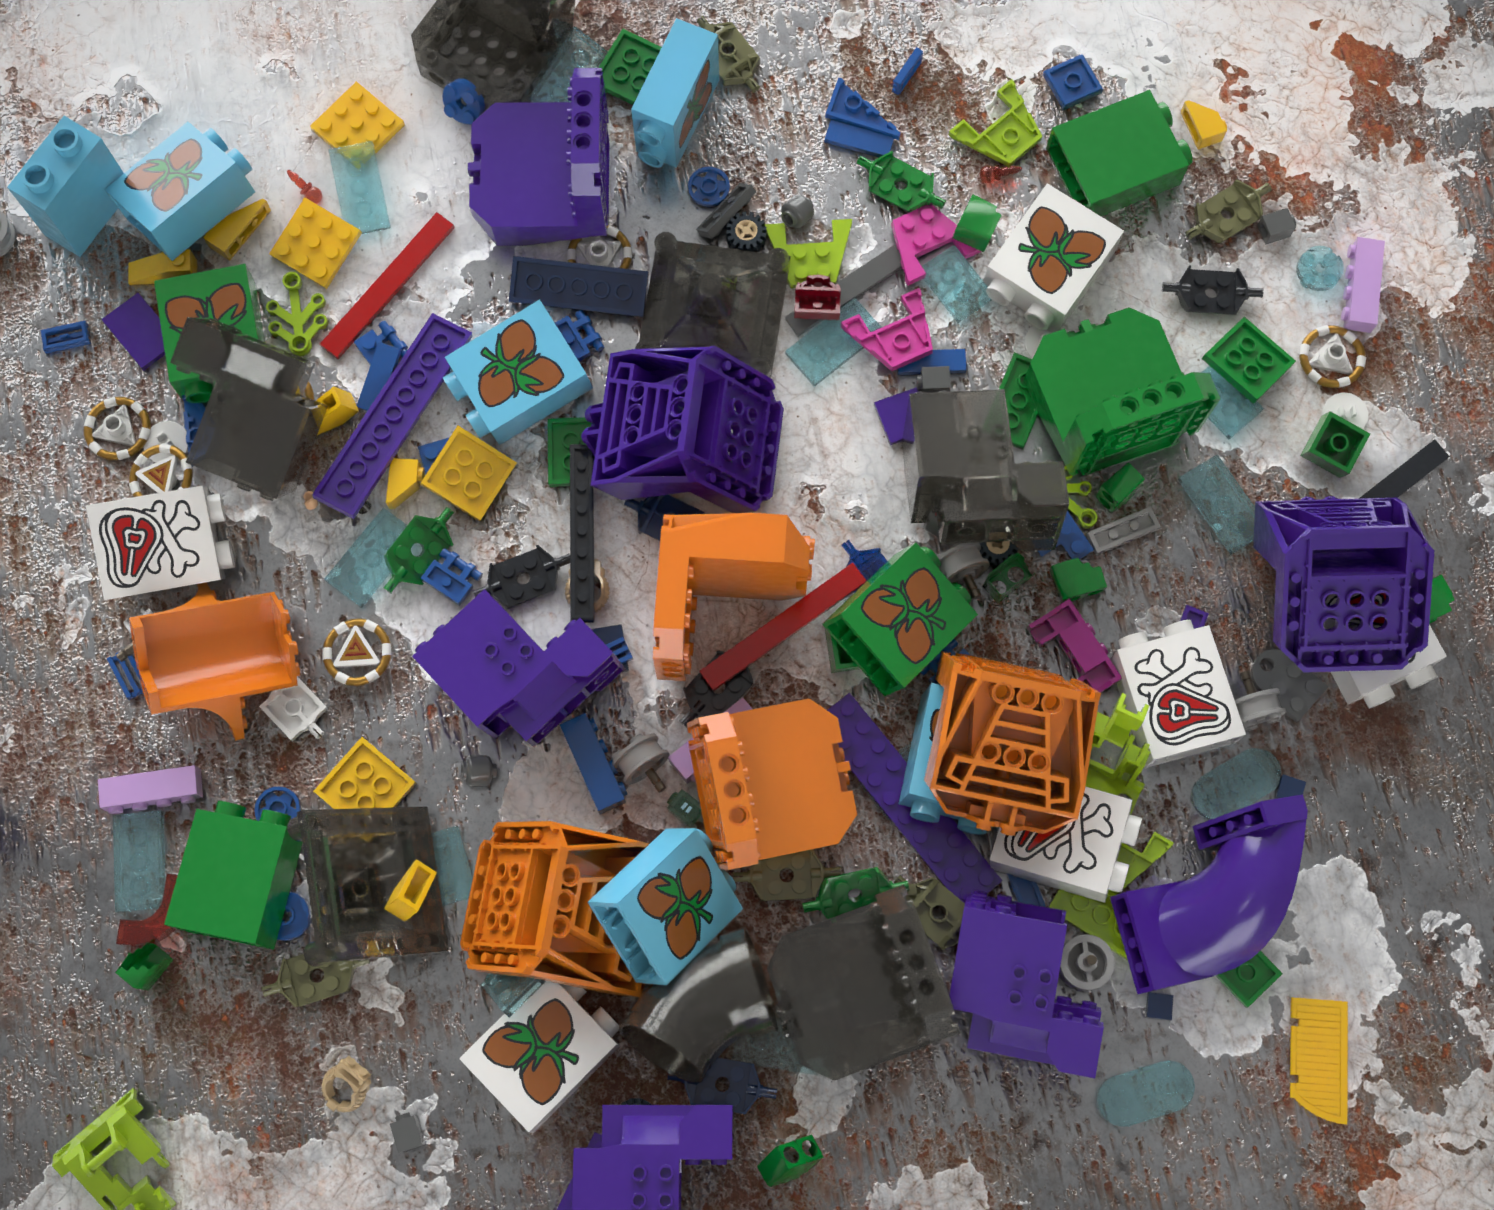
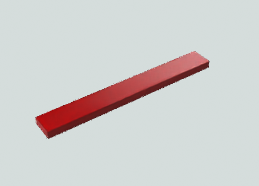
(387, 285)
(782, 627)

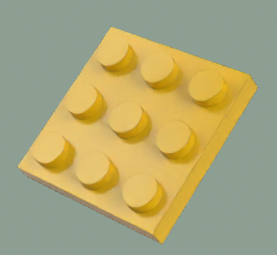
(357, 119)
(315, 243)
(468, 473)
(364, 780)

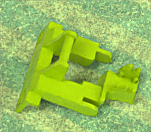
(1132, 759)
(127, 1133)

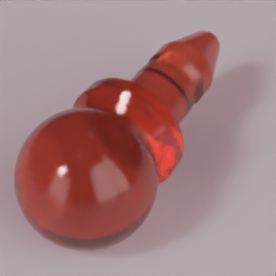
(990, 173)
(310, 192)

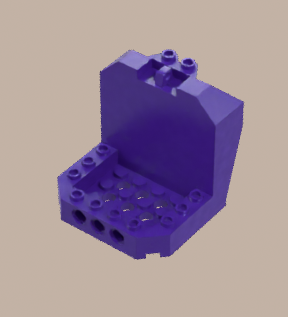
(543, 166)
(671, 427)
(1345, 551)

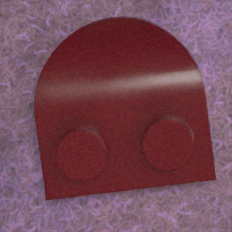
(817, 299)

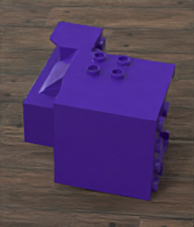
(505, 676)
(1009, 982)
(644, 1155)

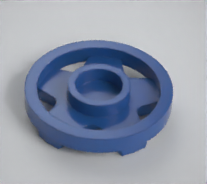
(708, 186)
(279, 804)

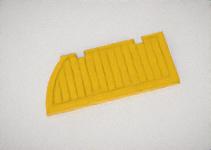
(1320, 1057)

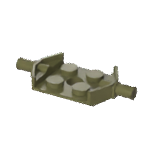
(741, 63)
(1240, 200)
(807, 878)
(928, 895)
(299, 988)

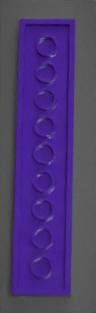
(391, 417)
(882, 774)

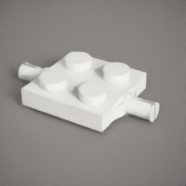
(295, 710)

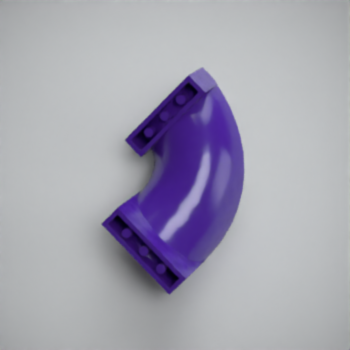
(1227, 909)

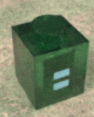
(684, 808)

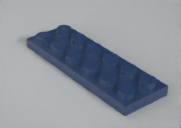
(578, 286)

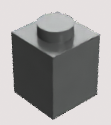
(1276, 226)
(934, 379)
(407, 1133)

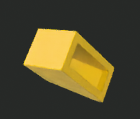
(1203, 124)
(403, 480)
(410, 891)

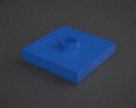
(1072, 82)

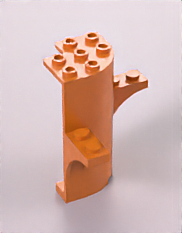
(214, 654)

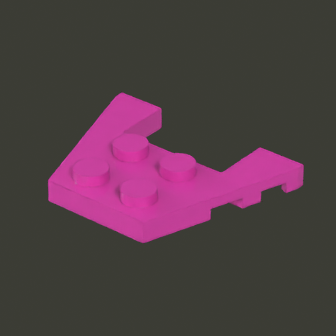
(921, 233)
(899, 341)

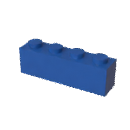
(593, 764)

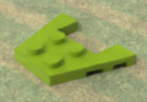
(1008, 136)
(812, 258)
(1139, 861)

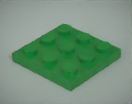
(628, 65)
(1248, 360)
(560, 435)

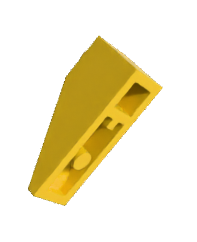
(236, 228)
(160, 267)
(340, 408)

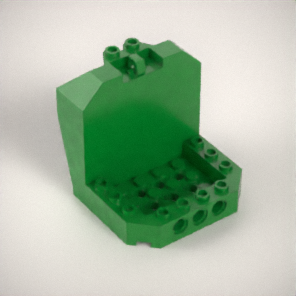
(1115, 392)

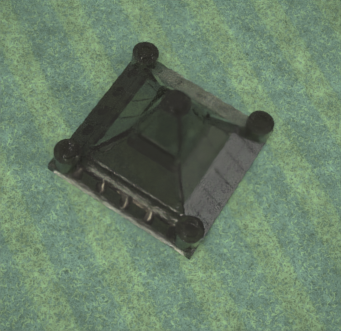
(716, 299)
(351, 871)

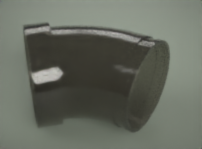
(703, 1009)

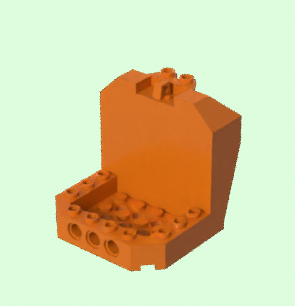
(721, 557)
(1010, 744)
(771, 781)
(533, 908)

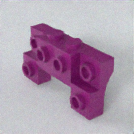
(1078, 643)

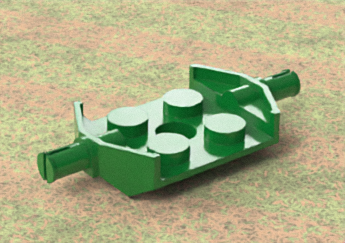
(890, 170)
(432, 537)
(834, 891)

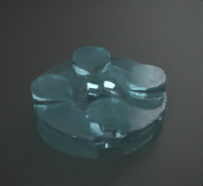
(1319, 281)

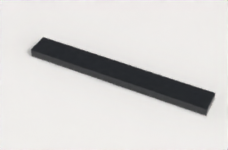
(1409, 472)
(581, 534)

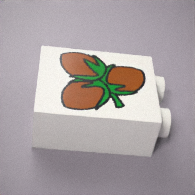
(1051, 259)
(542, 1052)

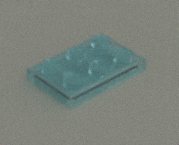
(1233, 409)
(510, 991)

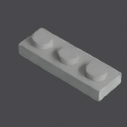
(1123, 530)

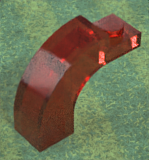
(150, 930)

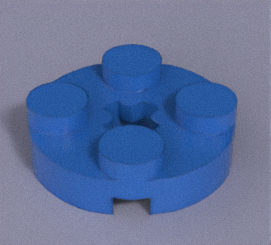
(455, 108)
(298, 921)

